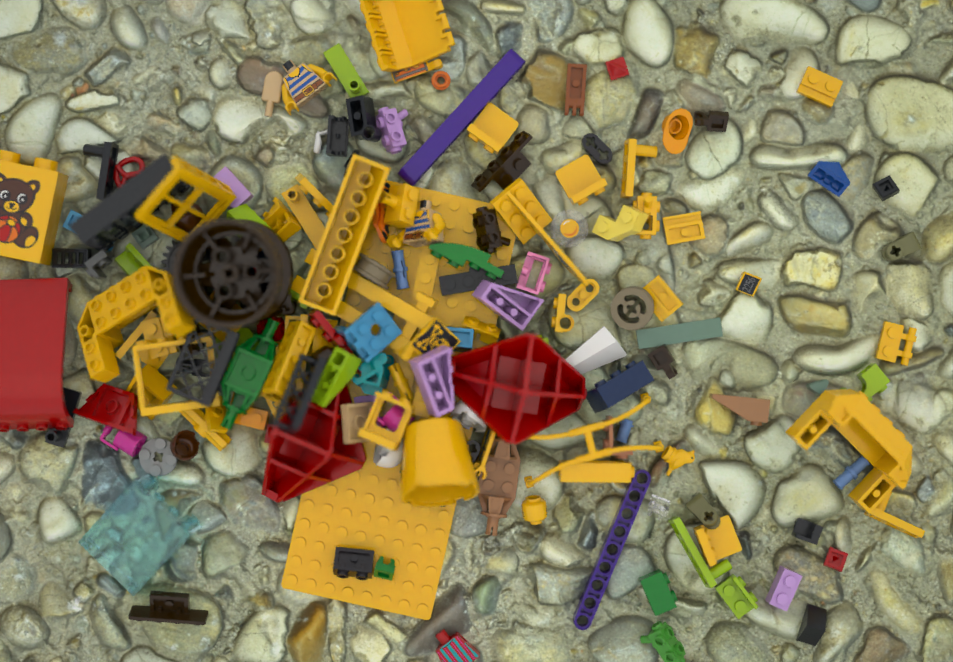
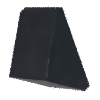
(812, 625)

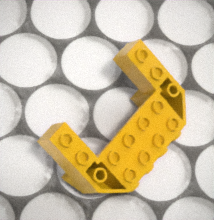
(121, 305)
(868, 433)

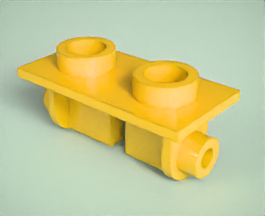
(489, 332)

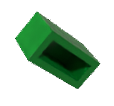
(658, 592)

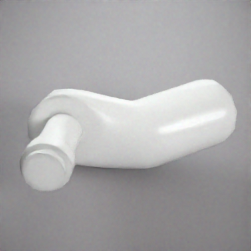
(318, 142)

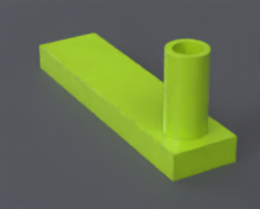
(707, 575)

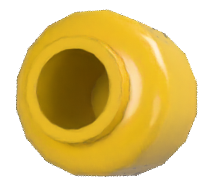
(534, 509)

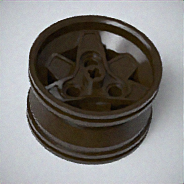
(234, 272)

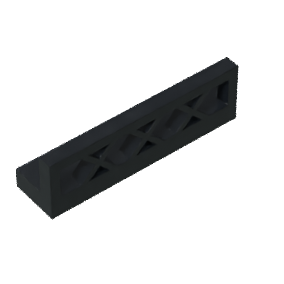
(306, 393)

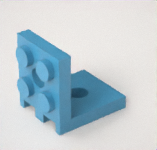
(359, 334)

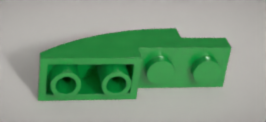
(459, 254)

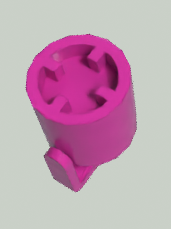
(393, 417)
(124, 441)

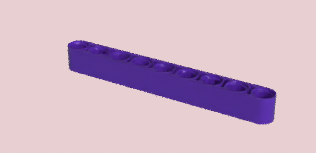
(461, 117)
(611, 558)

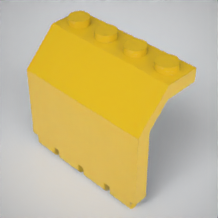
(406, 31)

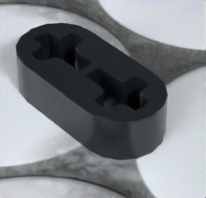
(600, 145)

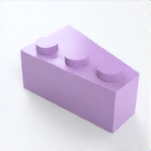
(511, 305)

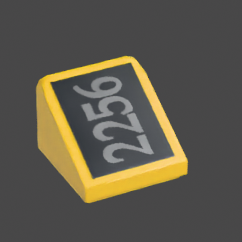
(748, 283)

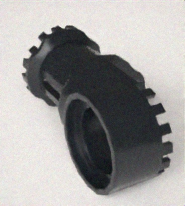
(198, 362)

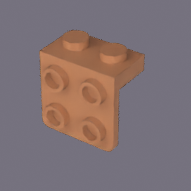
(608, 442)

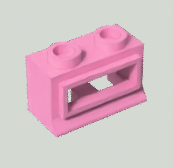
(540, 285)

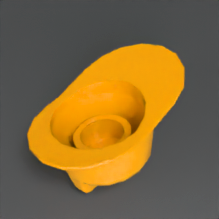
(676, 130)

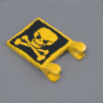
(431, 337)

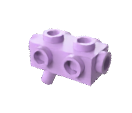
(391, 127)

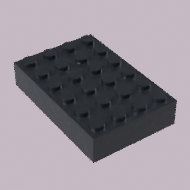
(115, 213)

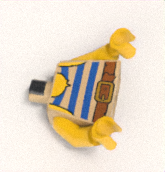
(303, 84)
(426, 230)

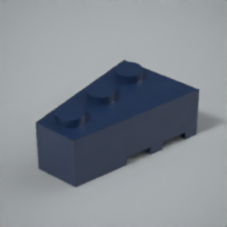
(619, 386)

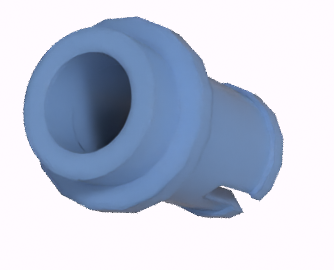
(624, 430)

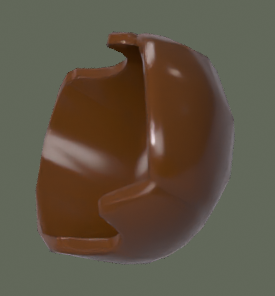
(184, 445)

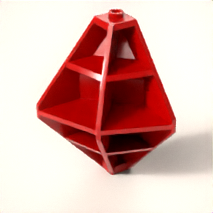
(517, 386)
(311, 454)

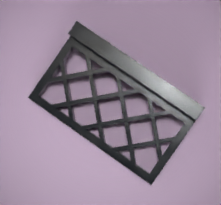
(218, 371)

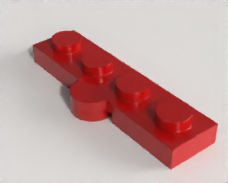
(318, 320)

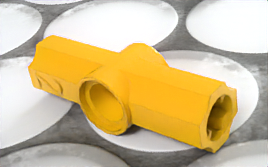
(197, 418)

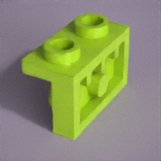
(736, 596)

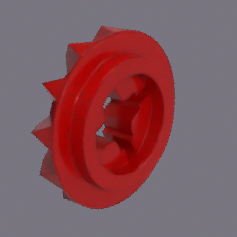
(279, 334)

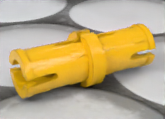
(400, 382)

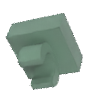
(145, 236)

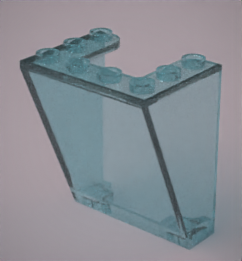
(138, 534)

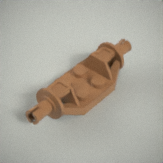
(500, 483)

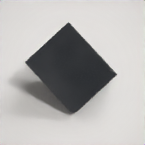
(807, 531)

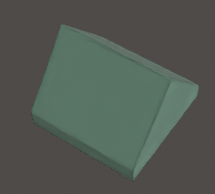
(818, 387)

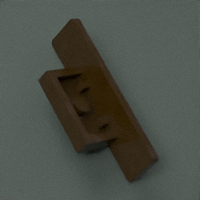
(506, 166)
(169, 608)

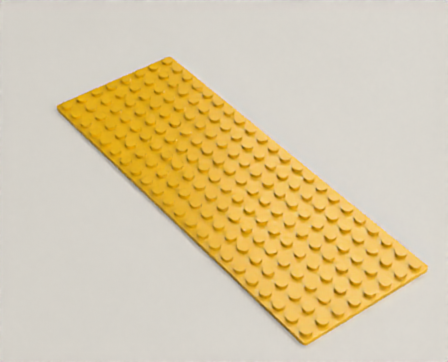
(366, 505)

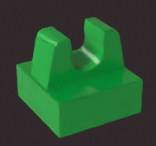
(383, 570)

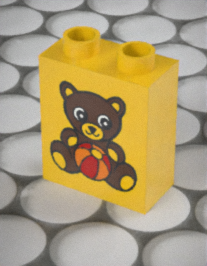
(29, 207)

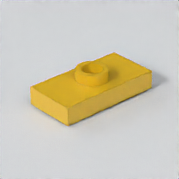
(214, 418)

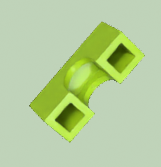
(872, 380)

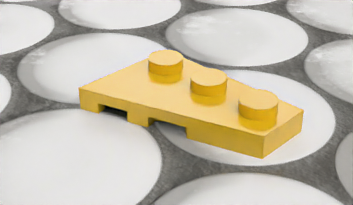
(318, 198)

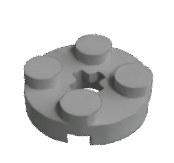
(147, 457)

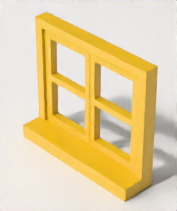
(198, 179)

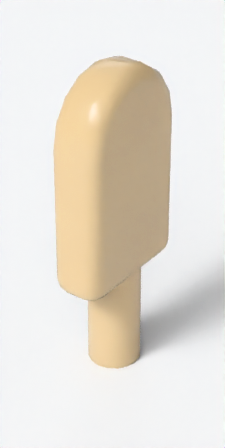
(272, 91)

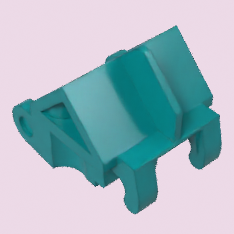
(374, 374)

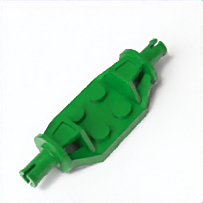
(248, 373)

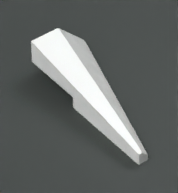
(596, 352)

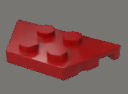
(111, 408)

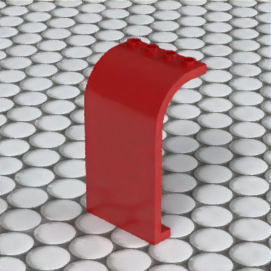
(33, 354)

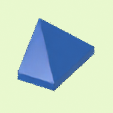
(830, 176)

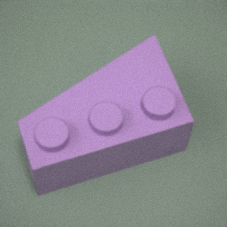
(434, 379)

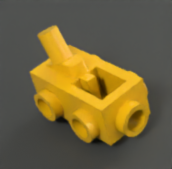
(648, 205)

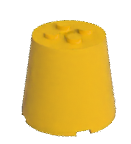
(436, 464)

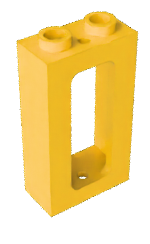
(598, 471)

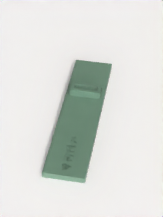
(679, 333)

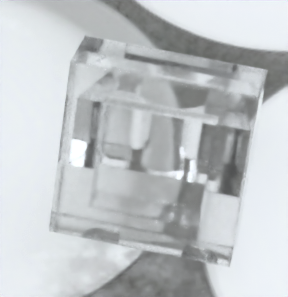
(659, 506)

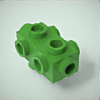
(665, 642)

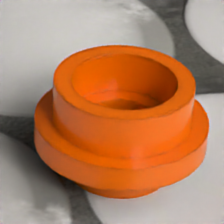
(440, 74)

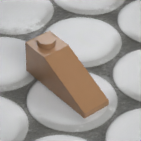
(748, 408)

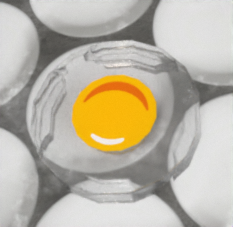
(569, 228)

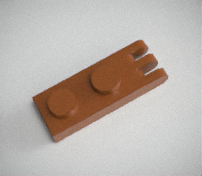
(575, 88)

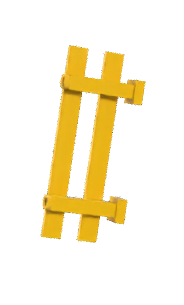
(415, 316)

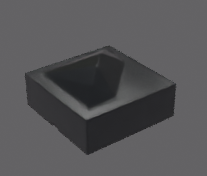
(885, 188)

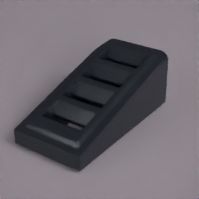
(86, 256)

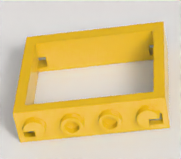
(169, 407)

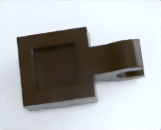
(714, 121)
(662, 359)

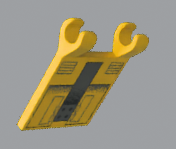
(485, 447)

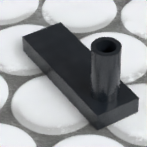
(109, 156)
(60, 437)

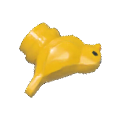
(676, 458)

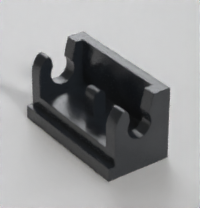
(337, 136)

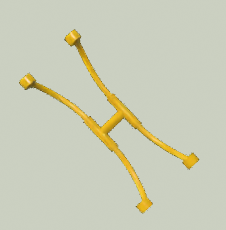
(593, 454)

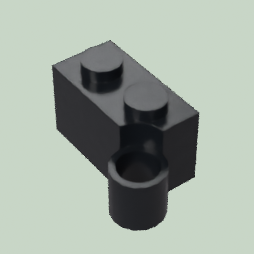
(362, 118)

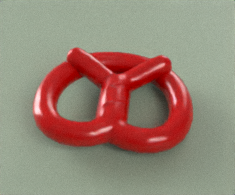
(126, 176)

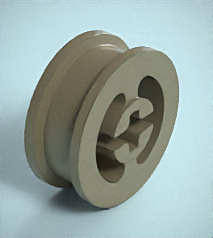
(374, 271)
(644, 317)

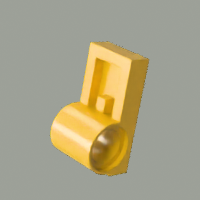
(559, 304)

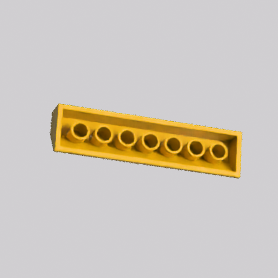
(344, 234)

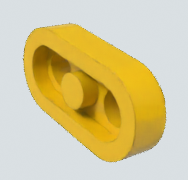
(582, 295)

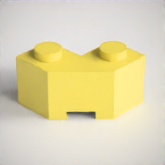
(629, 222)

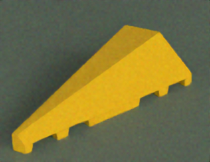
(281, 220)

